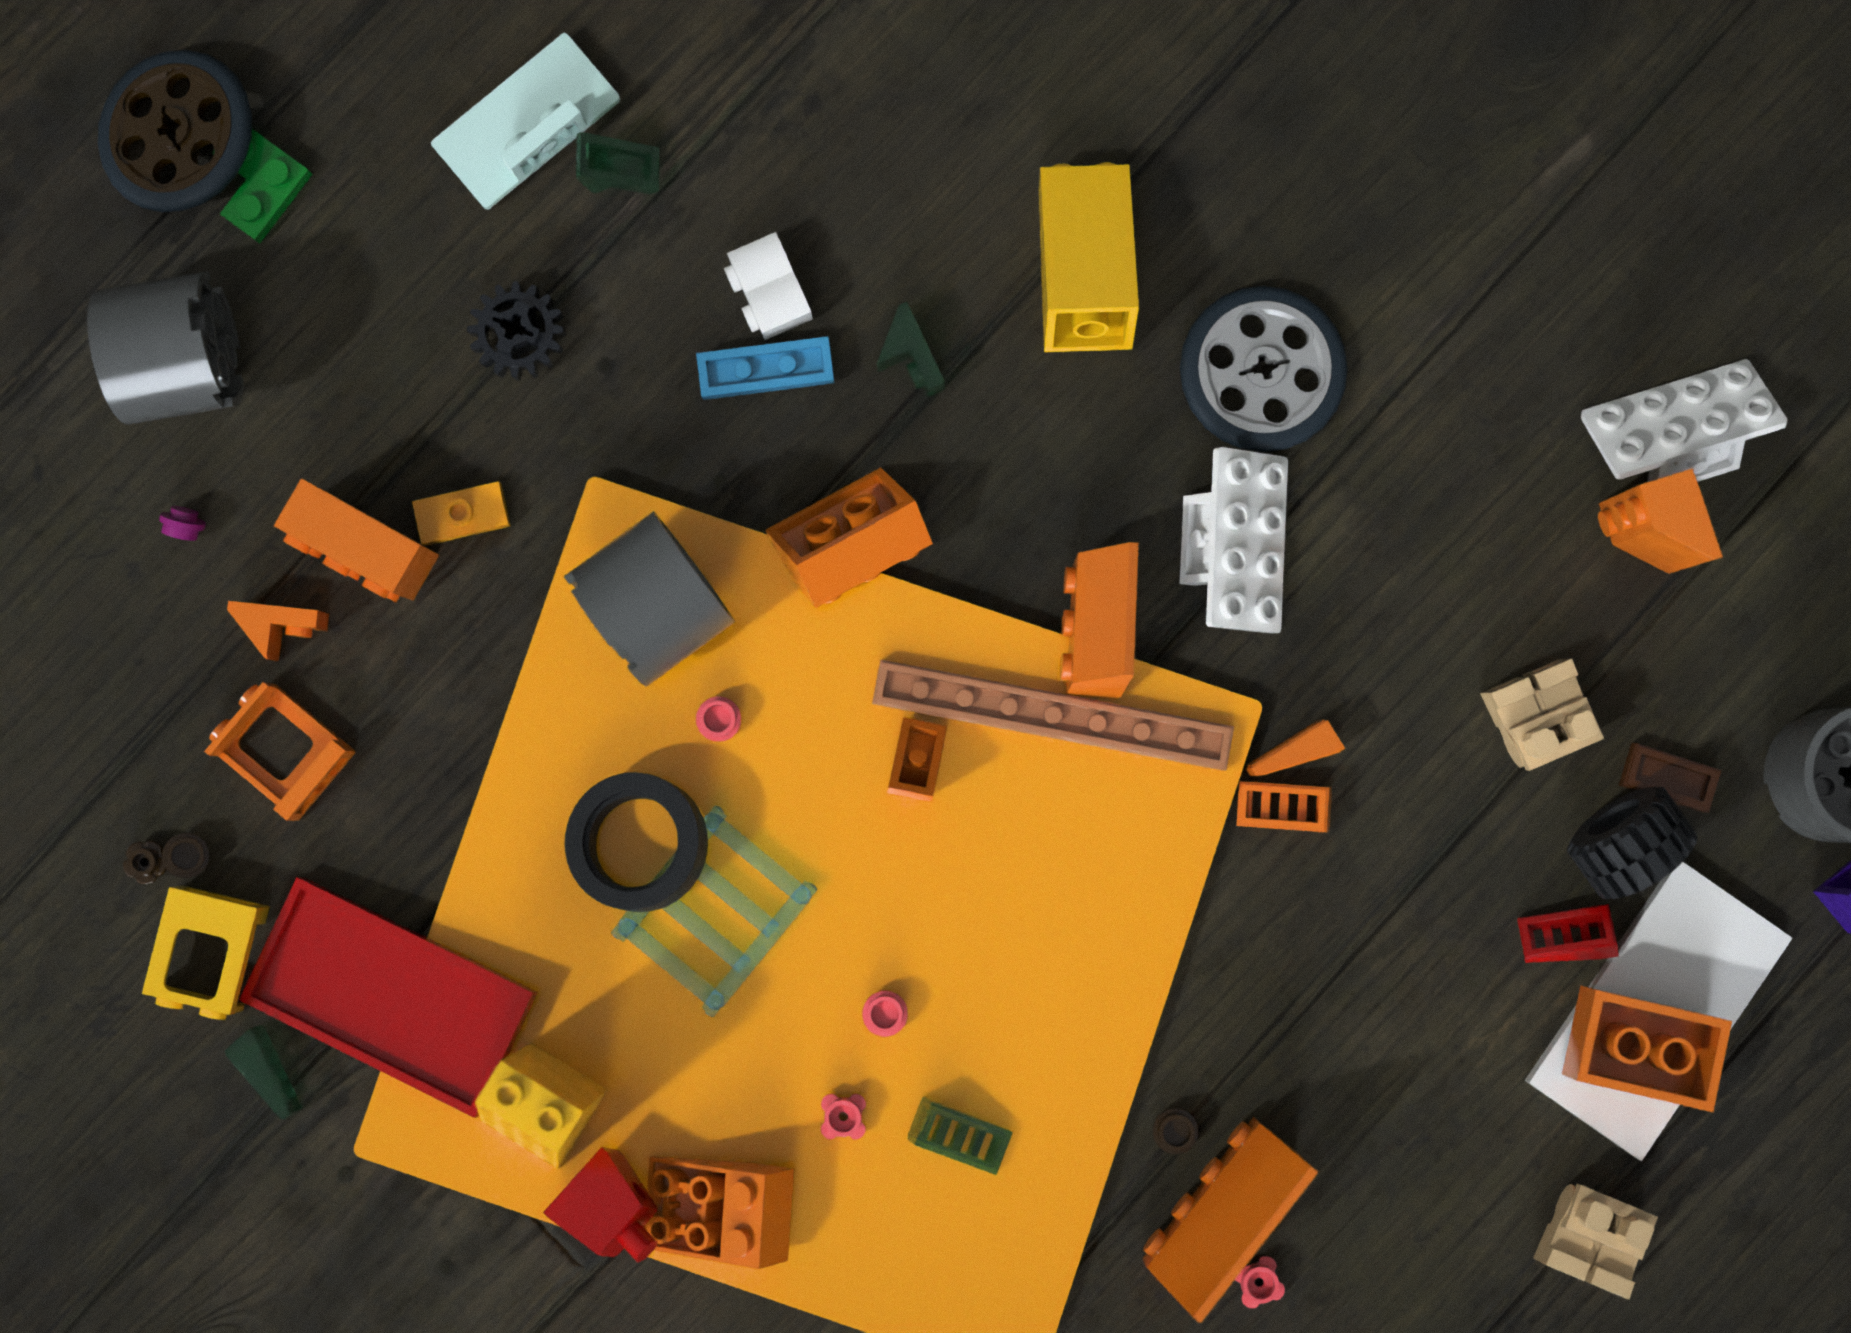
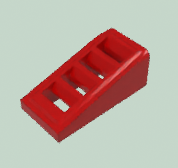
(1581, 918)

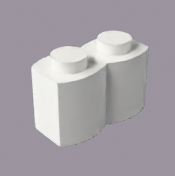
(769, 287)

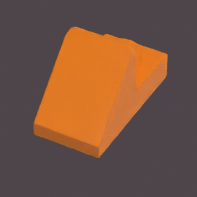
(266, 622)
(917, 759)

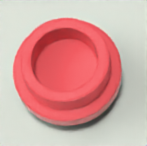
(718, 719)
(885, 1013)

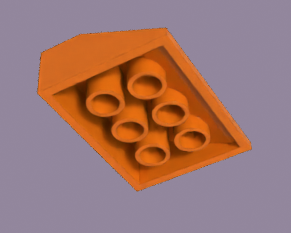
(1227, 1217)

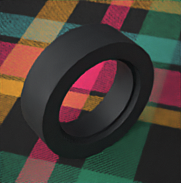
(585, 824)

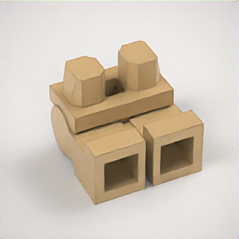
(1538, 738)
(1596, 1239)

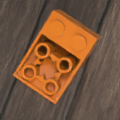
(721, 1210)

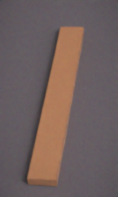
(1053, 715)

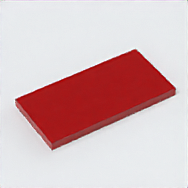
(387, 995)

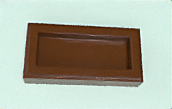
(1684, 780)

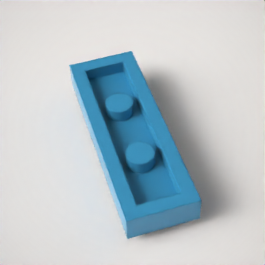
(765, 368)

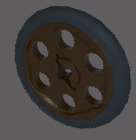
(120, 128)

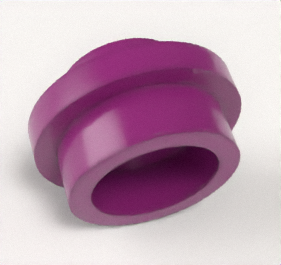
(181, 523)

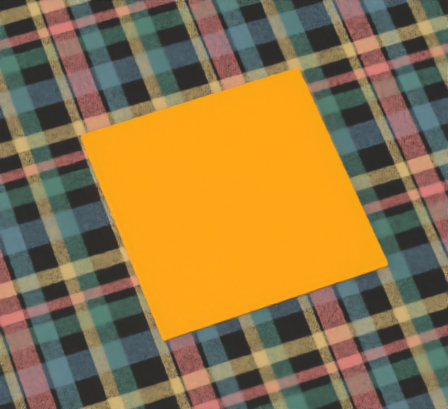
(1011, 914)

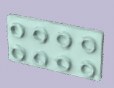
(525, 121)

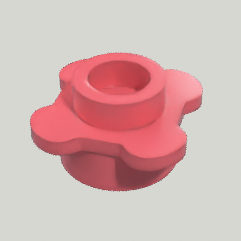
(852, 1125)
(1268, 1291)

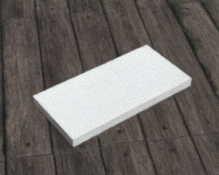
(1684, 951)

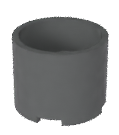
(164, 348)
(649, 599)
(1805, 777)

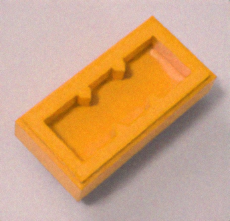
(461, 513)

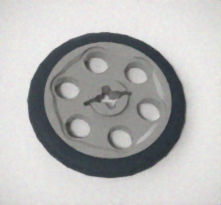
(1305, 410)

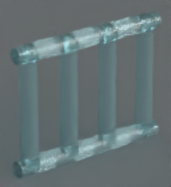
(741, 963)

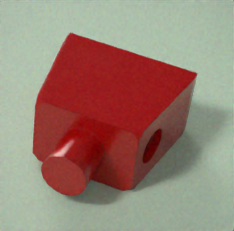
(606, 1207)

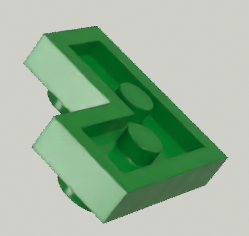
(269, 188)

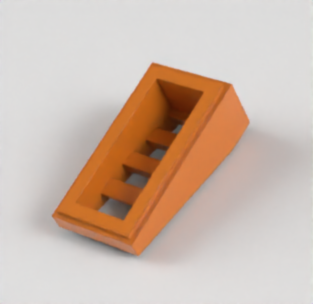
(1309, 744)
(1323, 806)

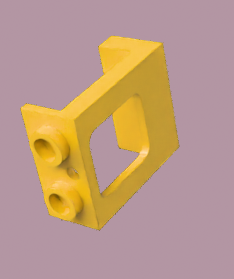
(212, 915)

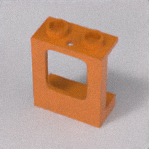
(309, 778)

